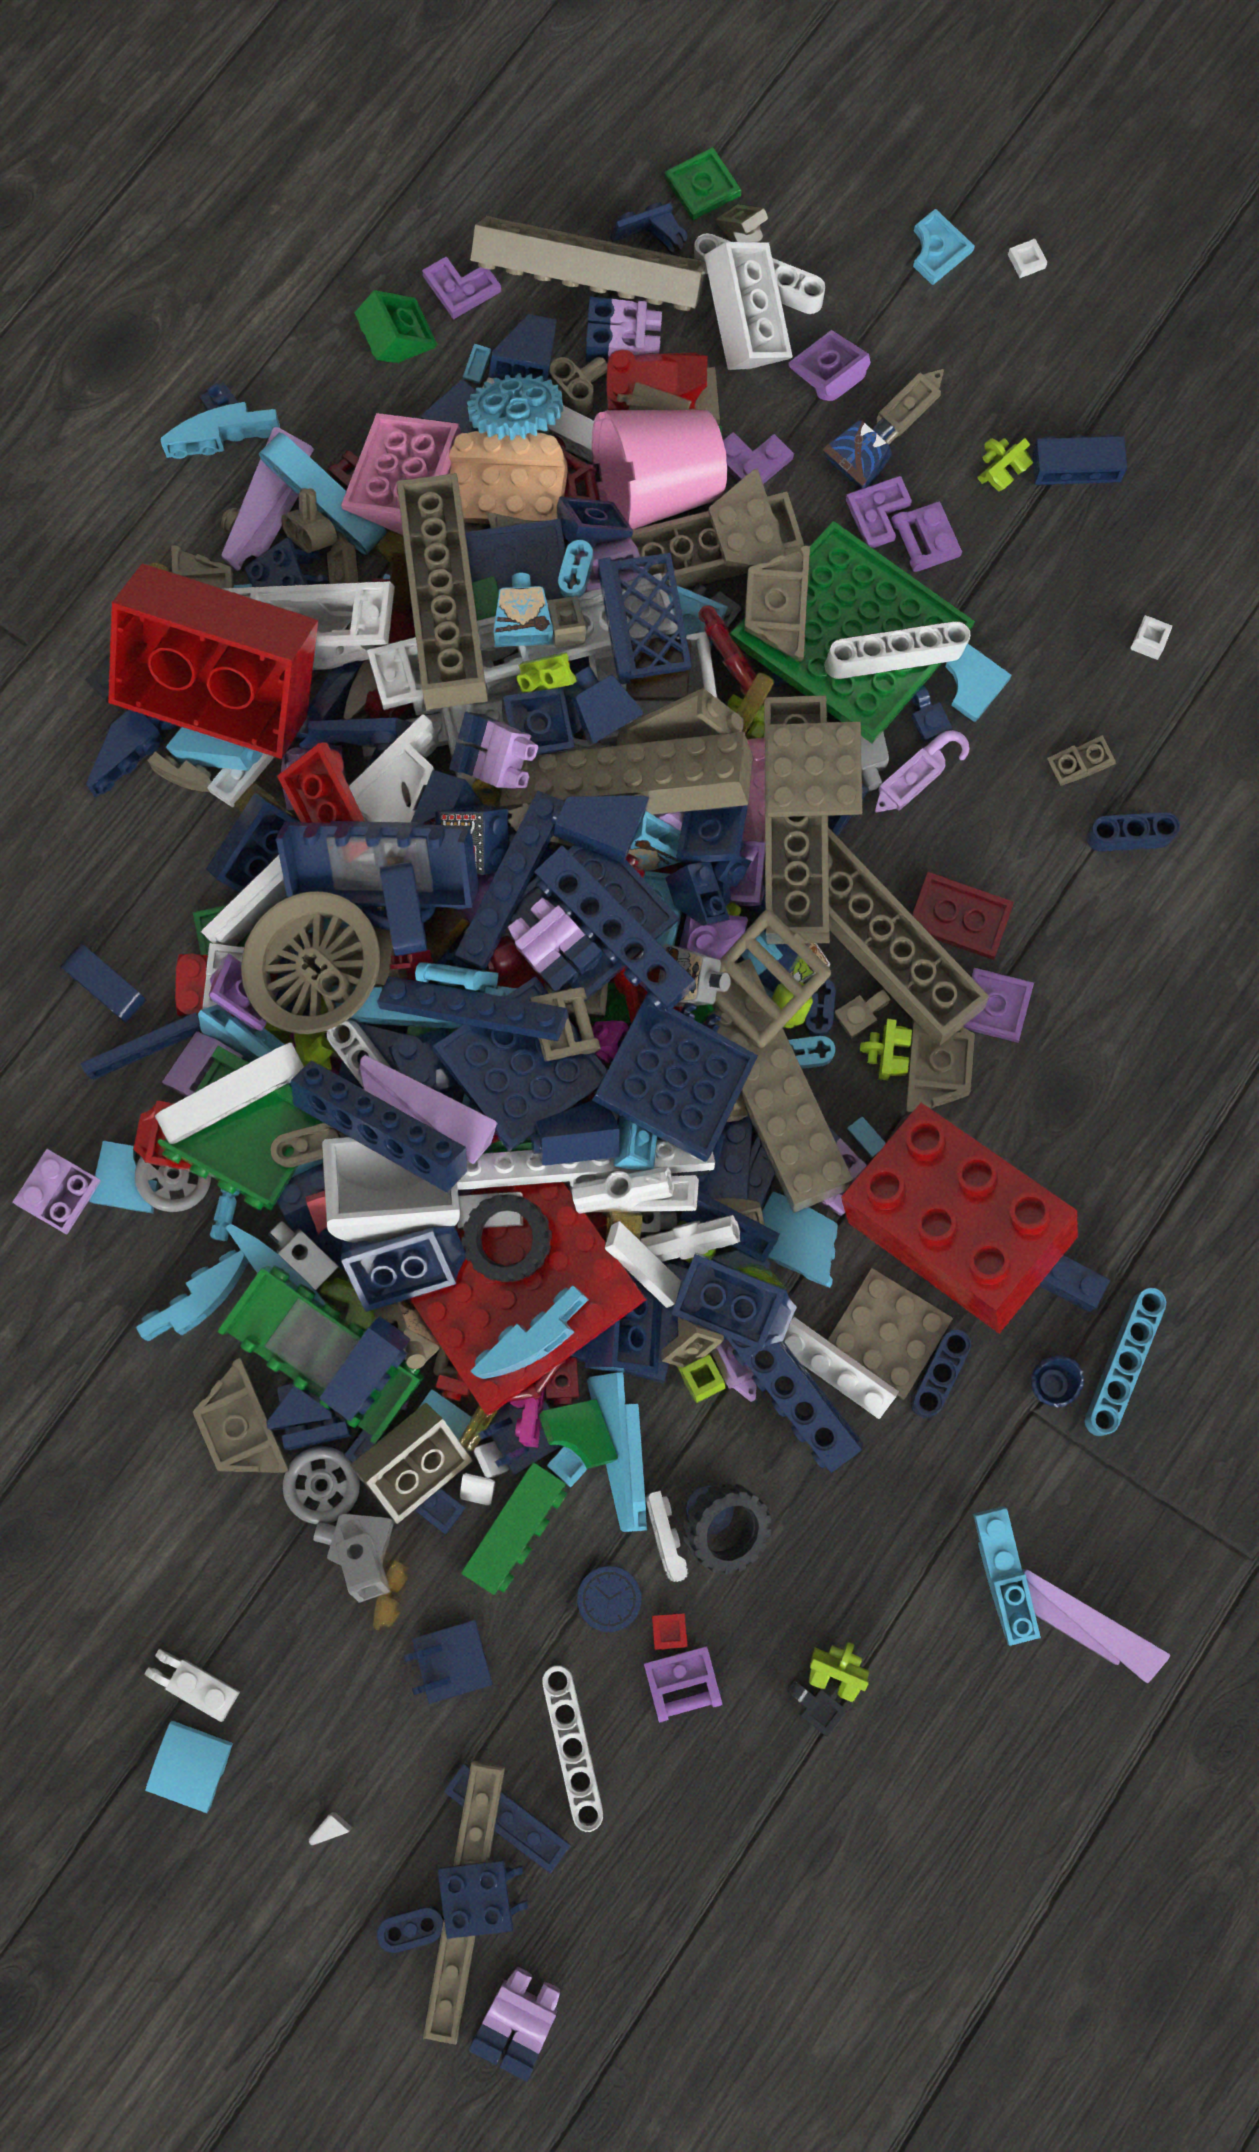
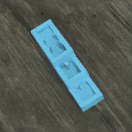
(261, 1256)

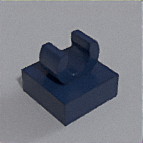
(217, 397)

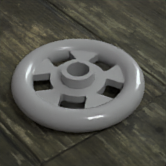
(161, 1199)
(302, 1465)

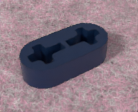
(827, 1011)

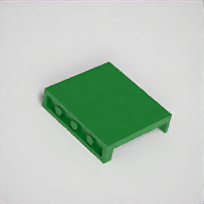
(240, 1144)

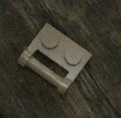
(566, 1045)

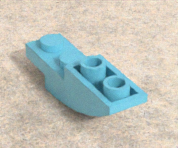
(209, 429)
(208, 1292)
(523, 1347)
(1005, 1576)

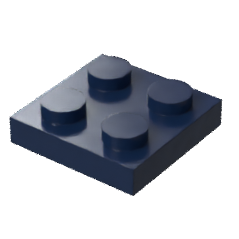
(711, 834)

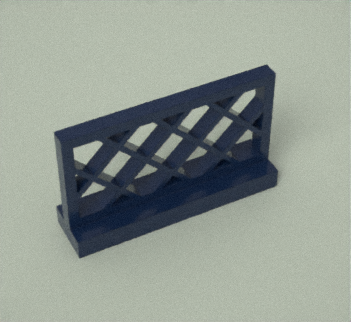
(619, 627)

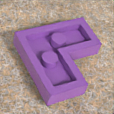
(459, 293)
(768, 457)
(871, 508)

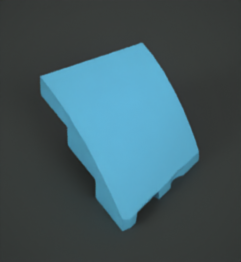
(803, 1241)

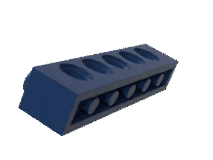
(564, 867)
(379, 1126)
(826, 1453)

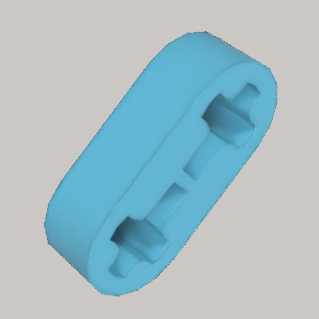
(569, 568)
(810, 1044)

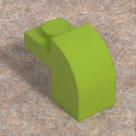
(702, 1378)

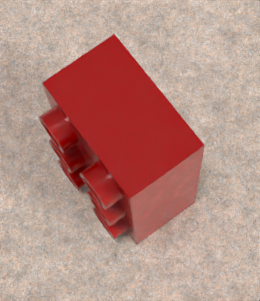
(211, 660)
(960, 1216)

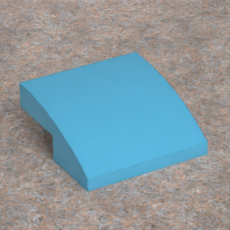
(189, 1766)

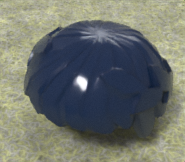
(1057, 1380)

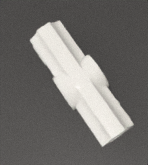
(641, 1187)
(693, 1238)

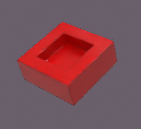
(452, 1388)
(669, 1631)

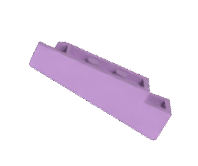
(261, 511)
(429, 1106)
(1094, 1629)

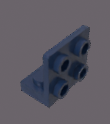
(313, 1434)

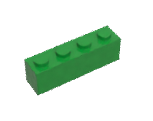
(514, 1528)

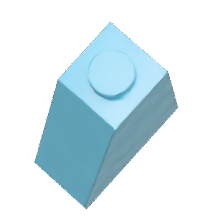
(210, 751)

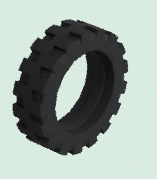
(473, 1242)
(750, 1543)

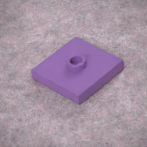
(1005, 1008)

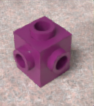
(610, 1037)

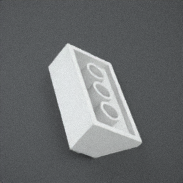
(747, 304)

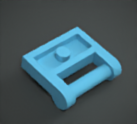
(452, 975)

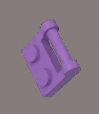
(934, 532)
(678, 1673)

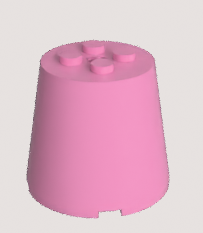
(658, 462)

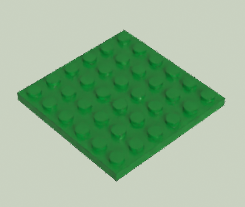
(850, 596)

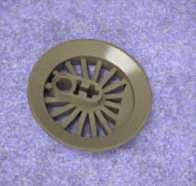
(280, 932)

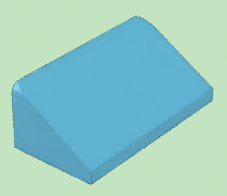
(635, 1147)

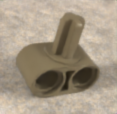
(577, 382)
(307, 525)

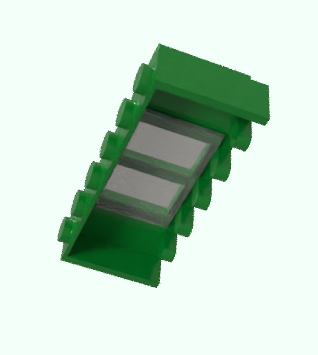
(311, 1344)

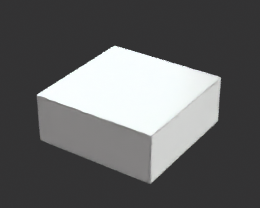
(1027, 258)

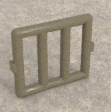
(801, 993)

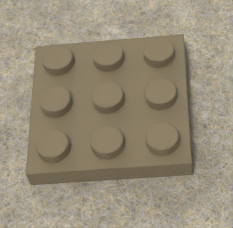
(814, 769)
(890, 1331)

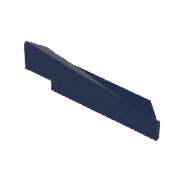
(332, 696)

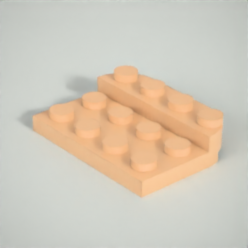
(508, 476)

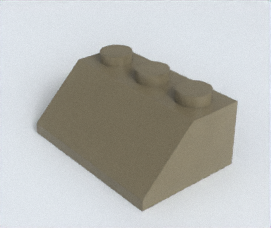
(411, 1462)

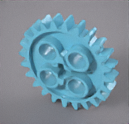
(515, 406)

